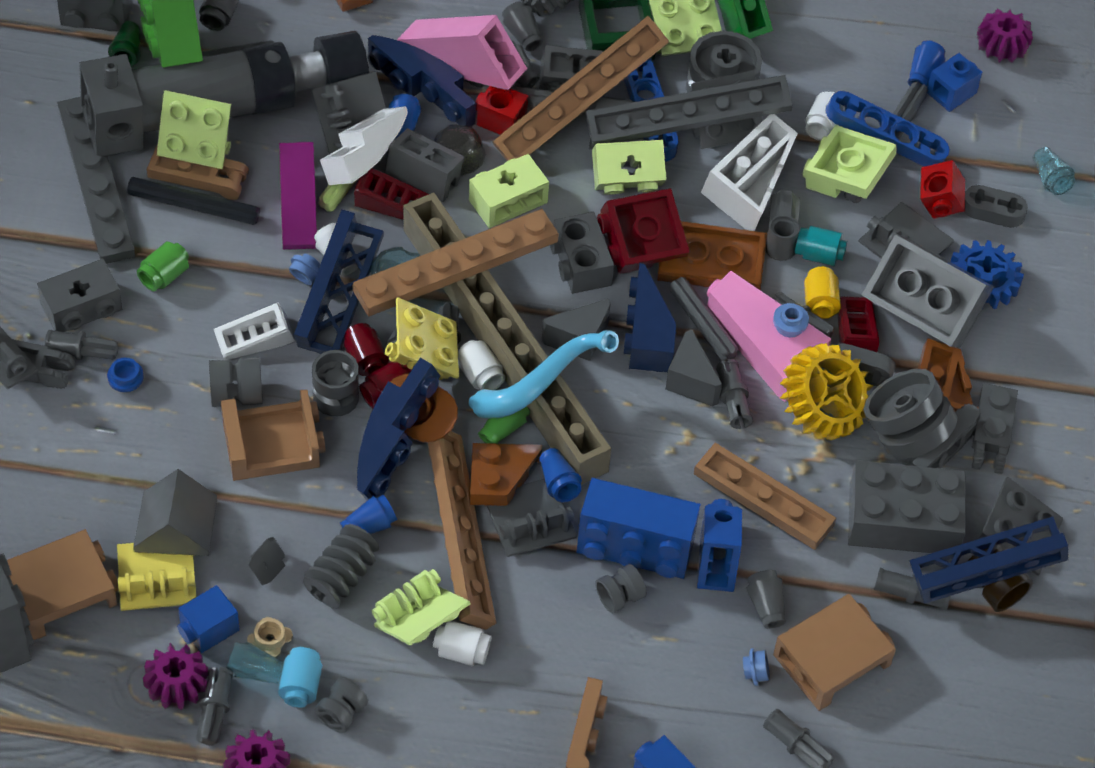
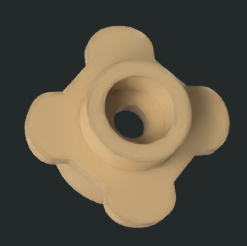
(270, 627)

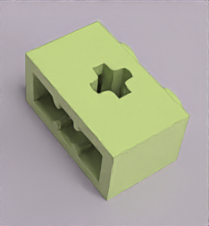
(643, 155)
(508, 190)

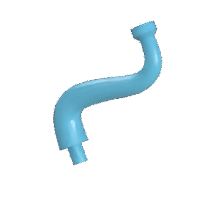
(505, 402)

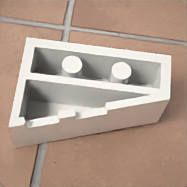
(750, 171)

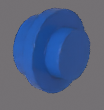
(125, 375)

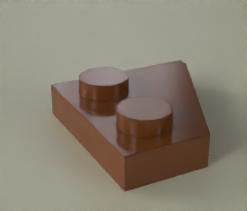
(948, 368)
(500, 470)

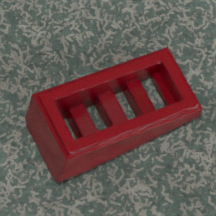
(384, 183)
(858, 329)

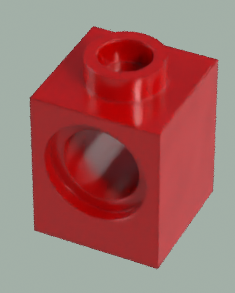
(500, 108)
(942, 189)

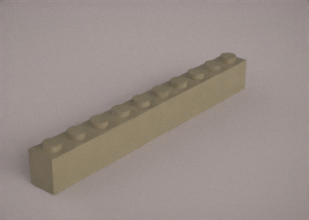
(498, 324)

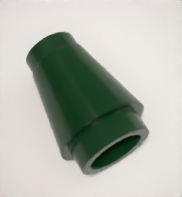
(127, 42)

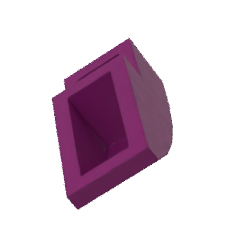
(298, 195)

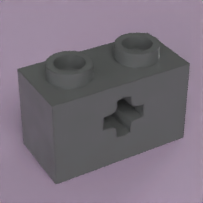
(80, 296)

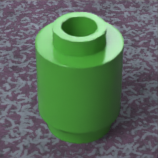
(163, 266)

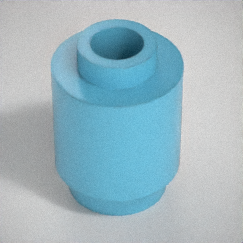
(300, 677)

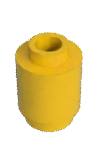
(822, 292)

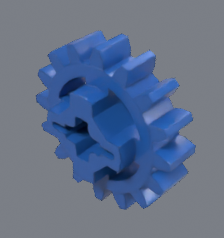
(992, 267)

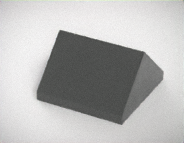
(176, 517)

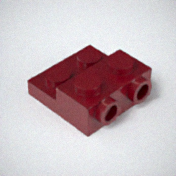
(643, 230)

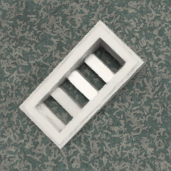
(268, 340)

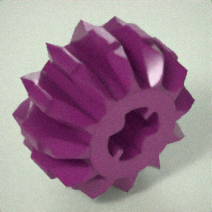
(1004, 35)
(180, 663)
(255, 749)

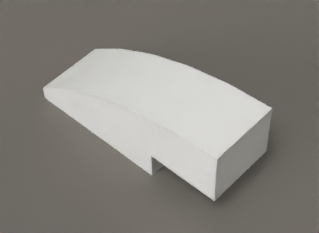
(363, 146)

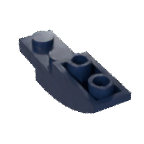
(418, 72)
(384, 439)

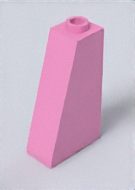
(472, 46)
(748, 321)

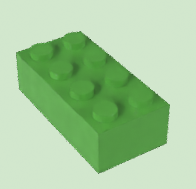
(171, 31)

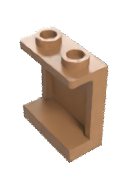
(272, 438)
(62, 579)
(833, 649)

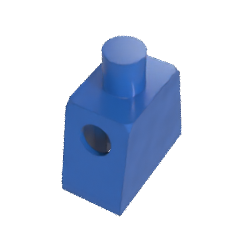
(722, 530)

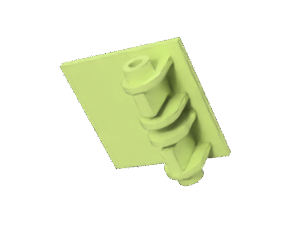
(684, 22)
(194, 129)
(420, 612)

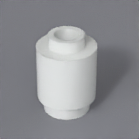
(817, 122)
(480, 365)
(462, 643)

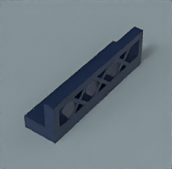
(326, 279)
(989, 567)

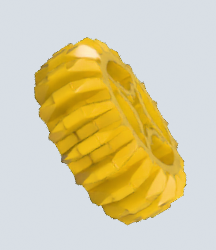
(809, 386)

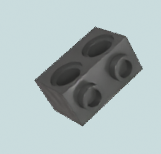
(561, 64)
(582, 253)

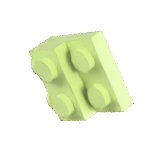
(848, 163)

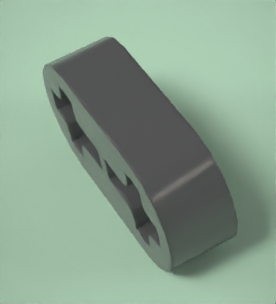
(995, 206)
(877, 364)

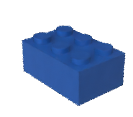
(637, 528)

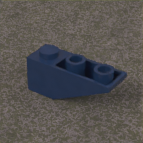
(653, 326)

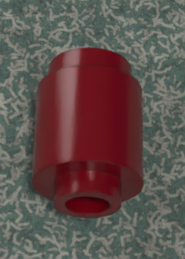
(366, 347)
(377, 381)

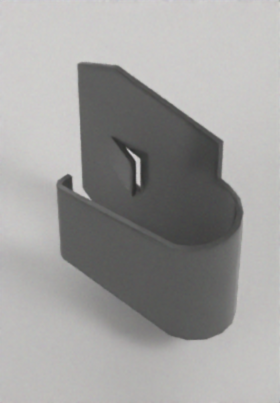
(272, 556)

